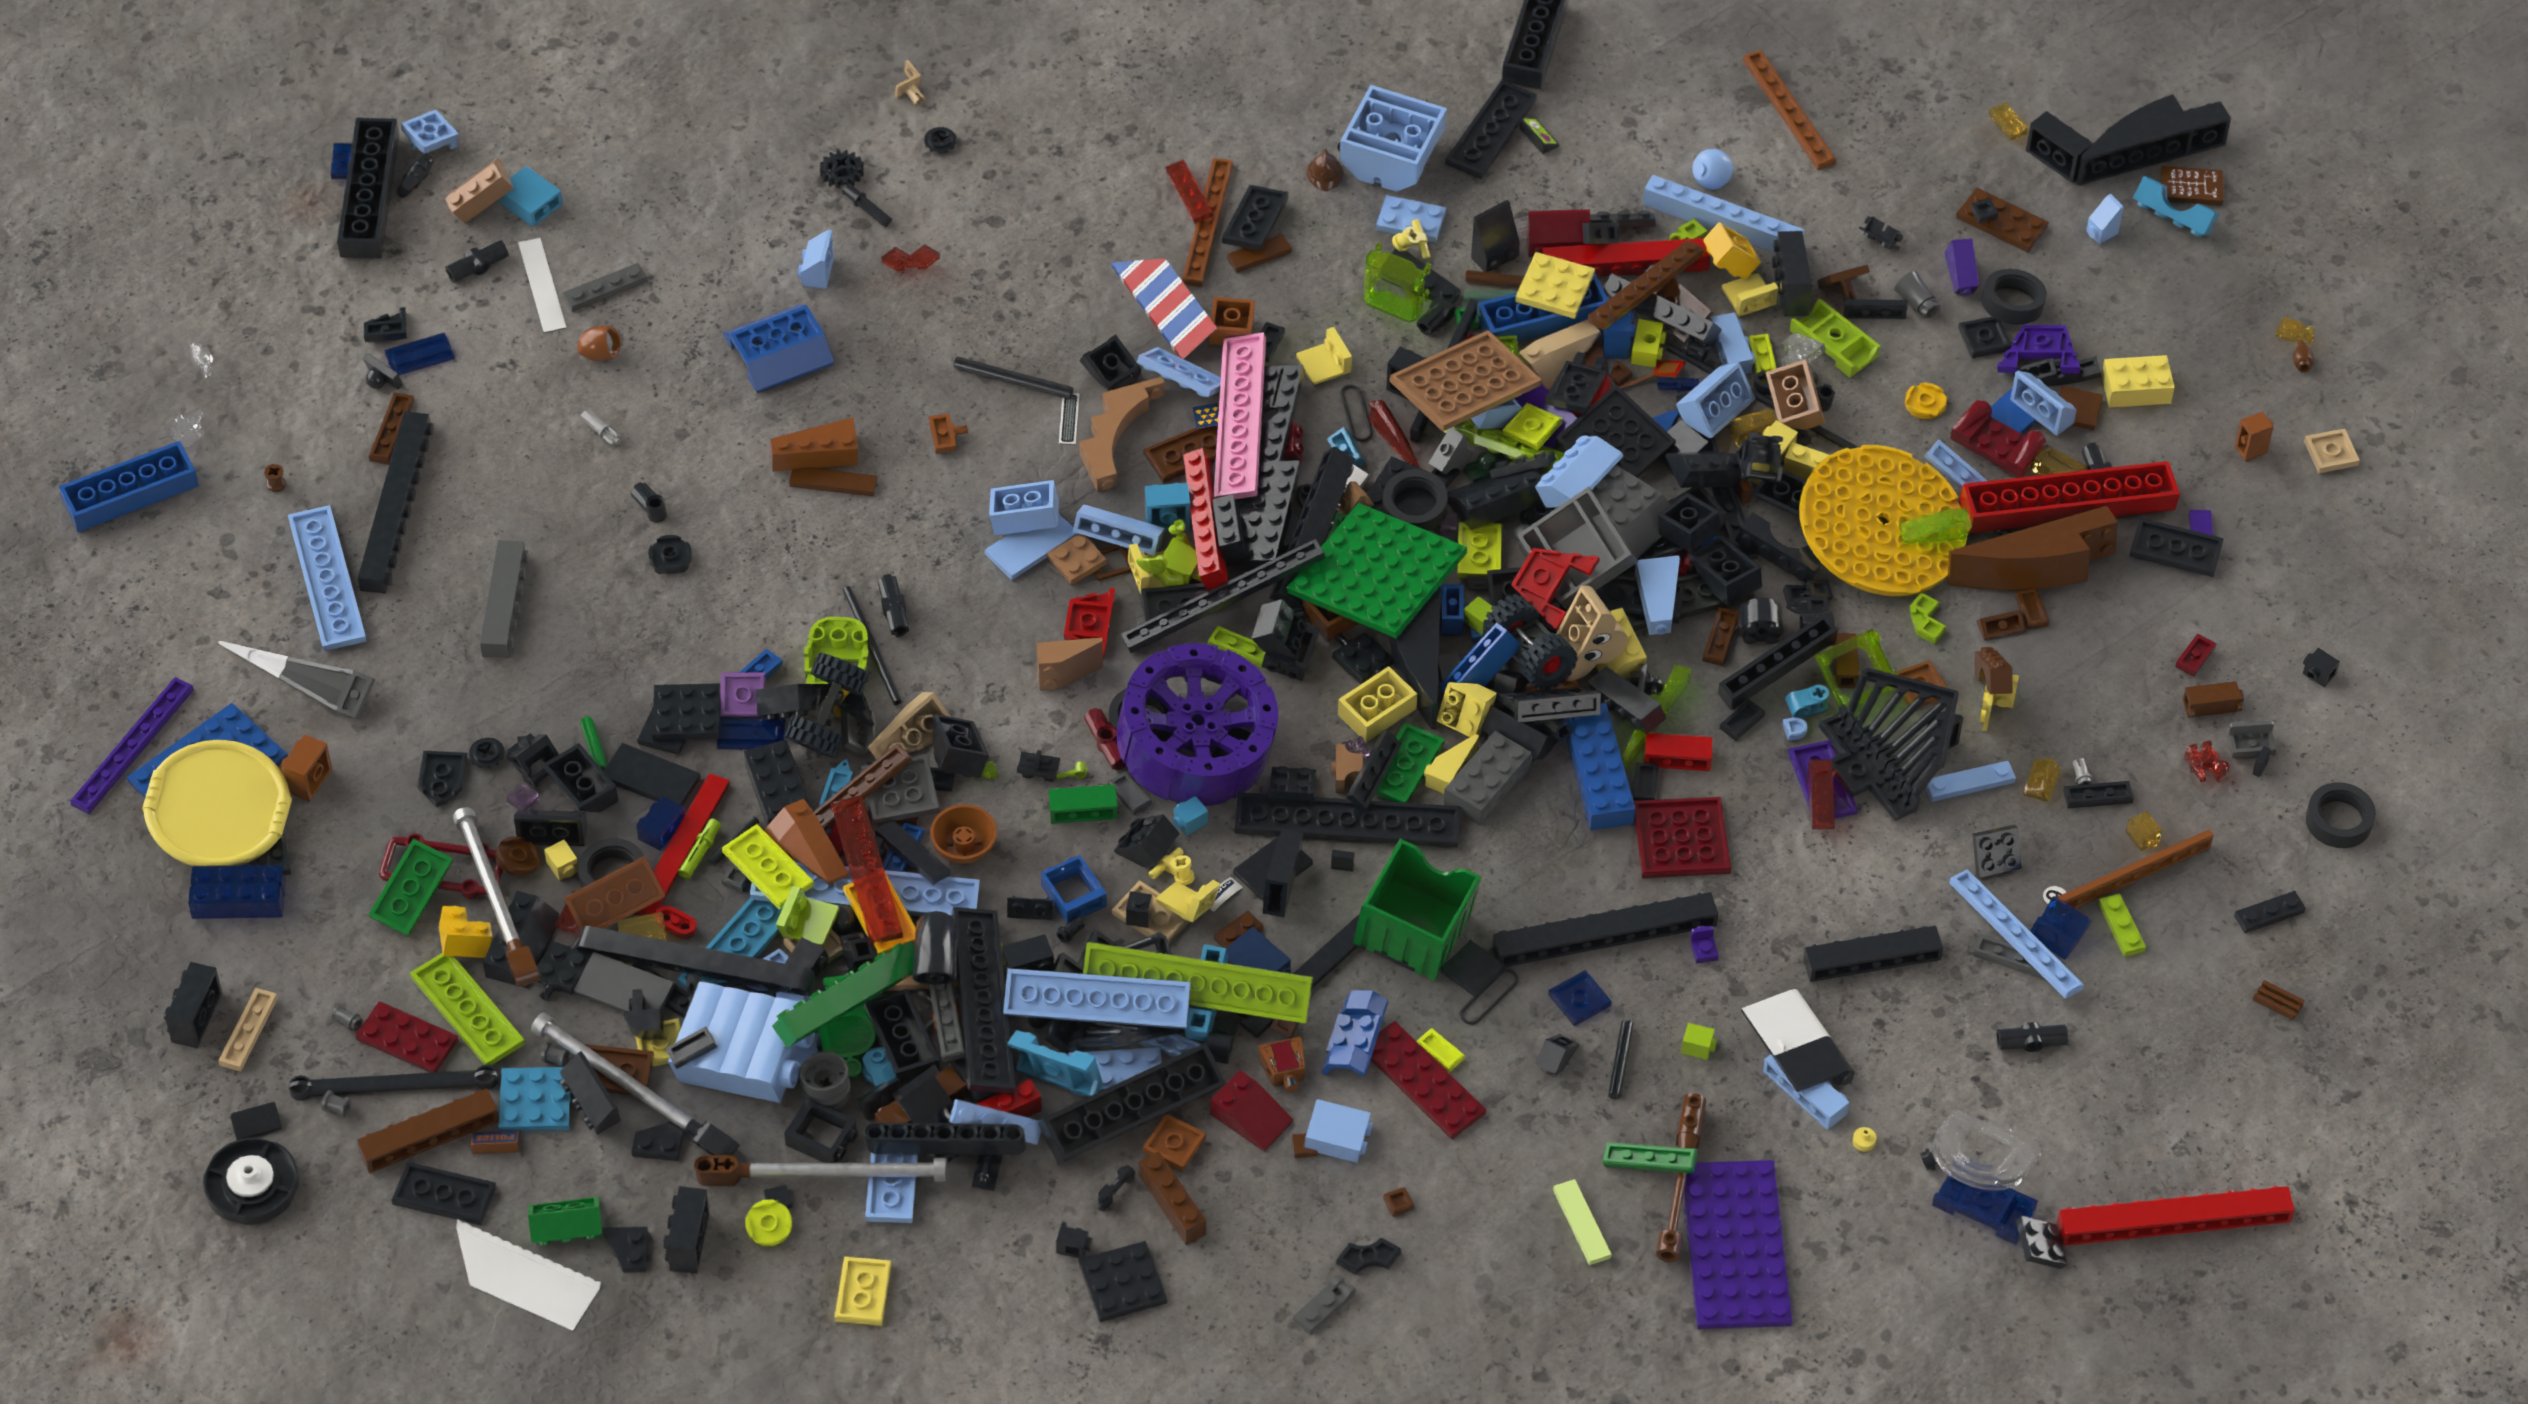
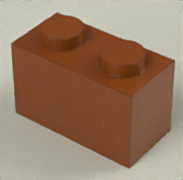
(2254, 436)

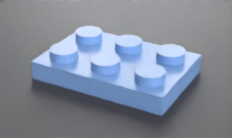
(1400, 212)

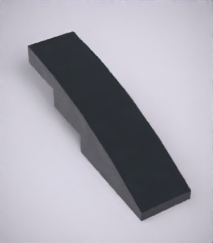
(2050, 372)

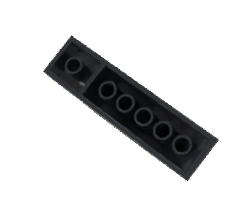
(2154, 136)
(1417, 657)

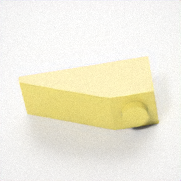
(1450, 763)

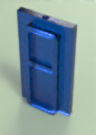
(419, 354)
(749, 733)

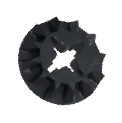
(944, 134)
(483, 746)

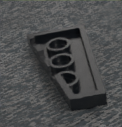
(1433, 282)
(1162, 599)

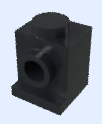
(1073, 1241)

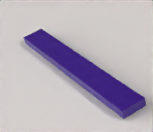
(131, 745)

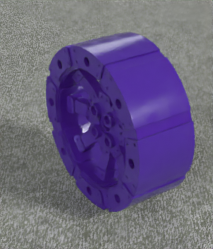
(1184, 777)

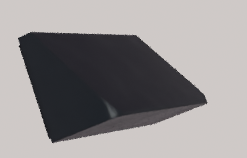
(256, 1121)

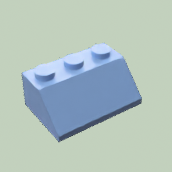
(2042, 403)

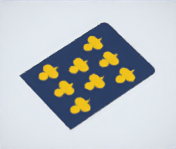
(1206, 415)

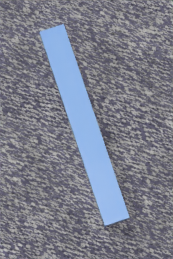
(2016, 934)

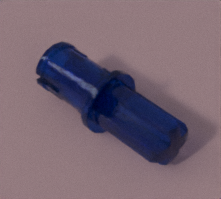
(1678, 384)

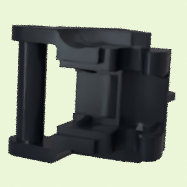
(1760, 450)
(529, 751)

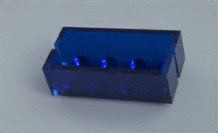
(237, 891)

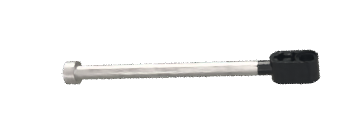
(705, 1136)

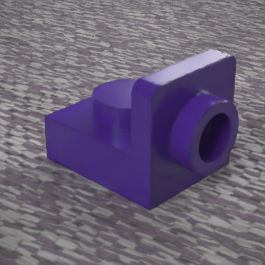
(1703, 944)

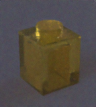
(2143, 831)

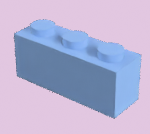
(1732, 343)

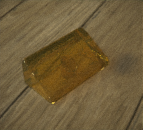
(2042, 779)

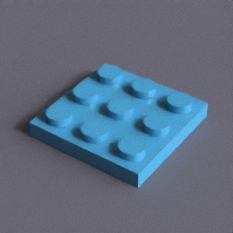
(533, 1100)

